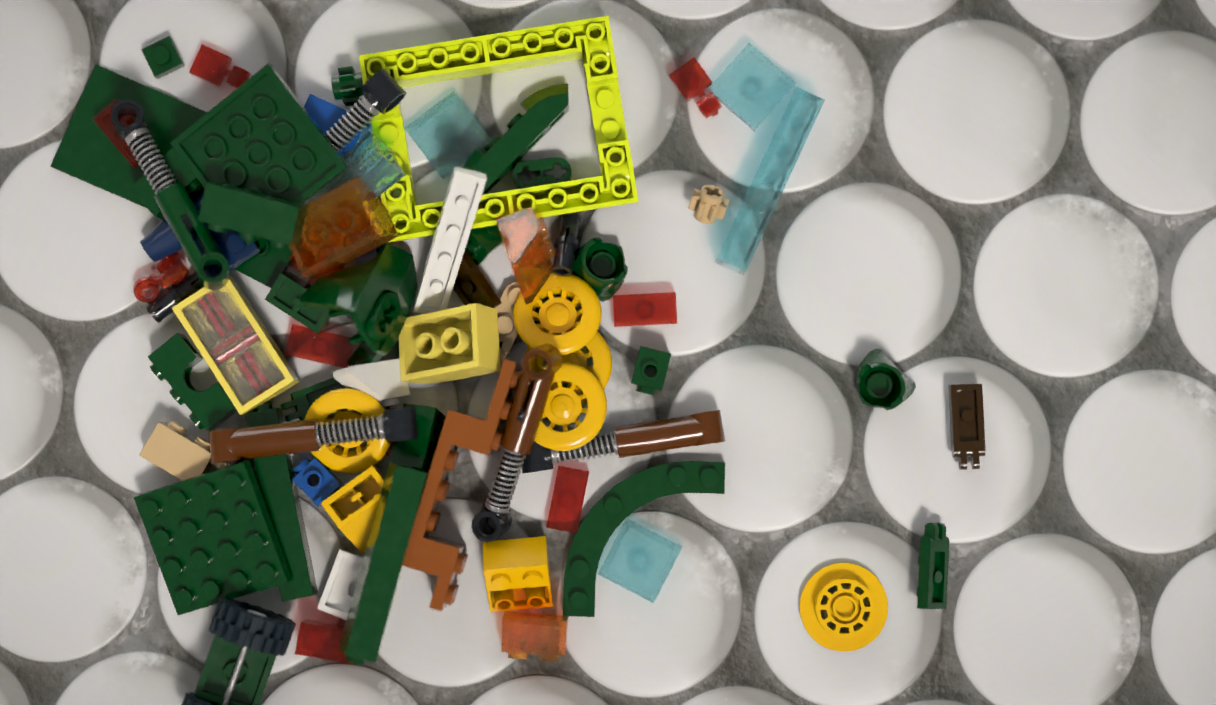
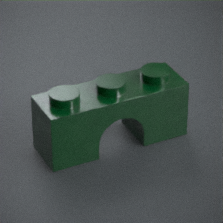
(174, 363)

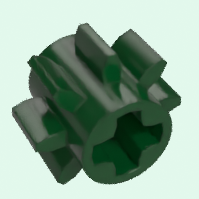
(347, 85)

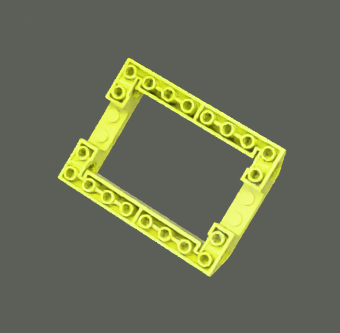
(503, 52)

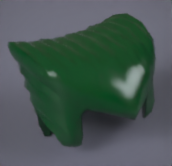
(601, 267)
(882, 382)

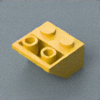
(355, 506)
(517, 574)

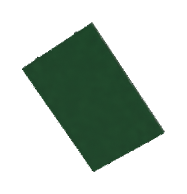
(90, 153)

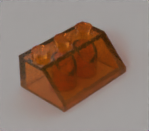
(341, 229)

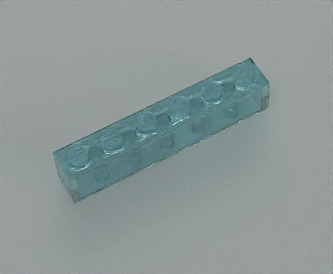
(769, 181)

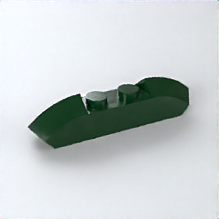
(542, 113)

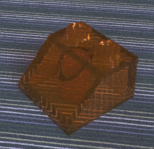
(527, 250)
(534, 634)

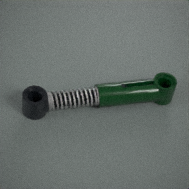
(379, 95)
(171, 196)

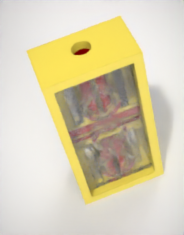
(236, 346)

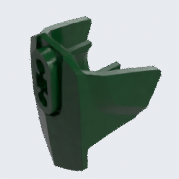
(375, 295)

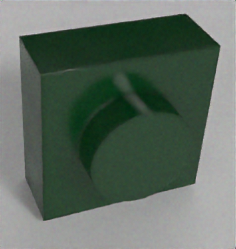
(163, 57)

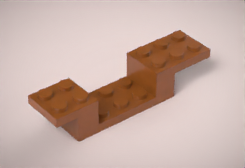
(461, 430)

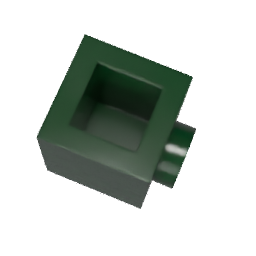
(650, 370)

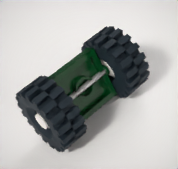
(240, 654)

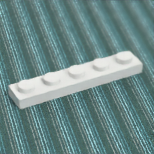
(449, 240)

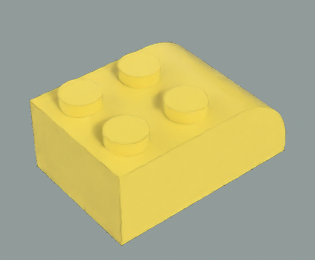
(450, 345)

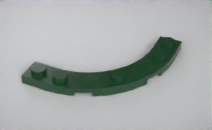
(614, 508)

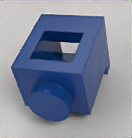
(328, 483)

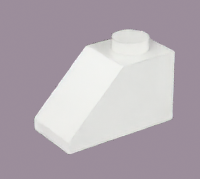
(377, 379)

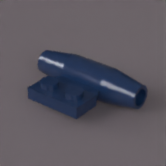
(163, 243)

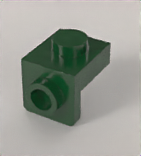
(483, 242)

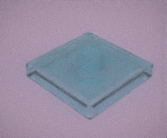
(751, 86)
(448, 134)
(640, 560)

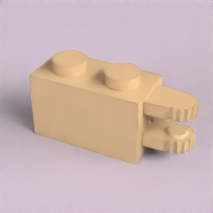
(177, 452)

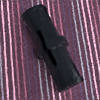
(564, 260)
(173, 297)

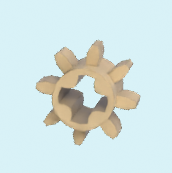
(708, 204)

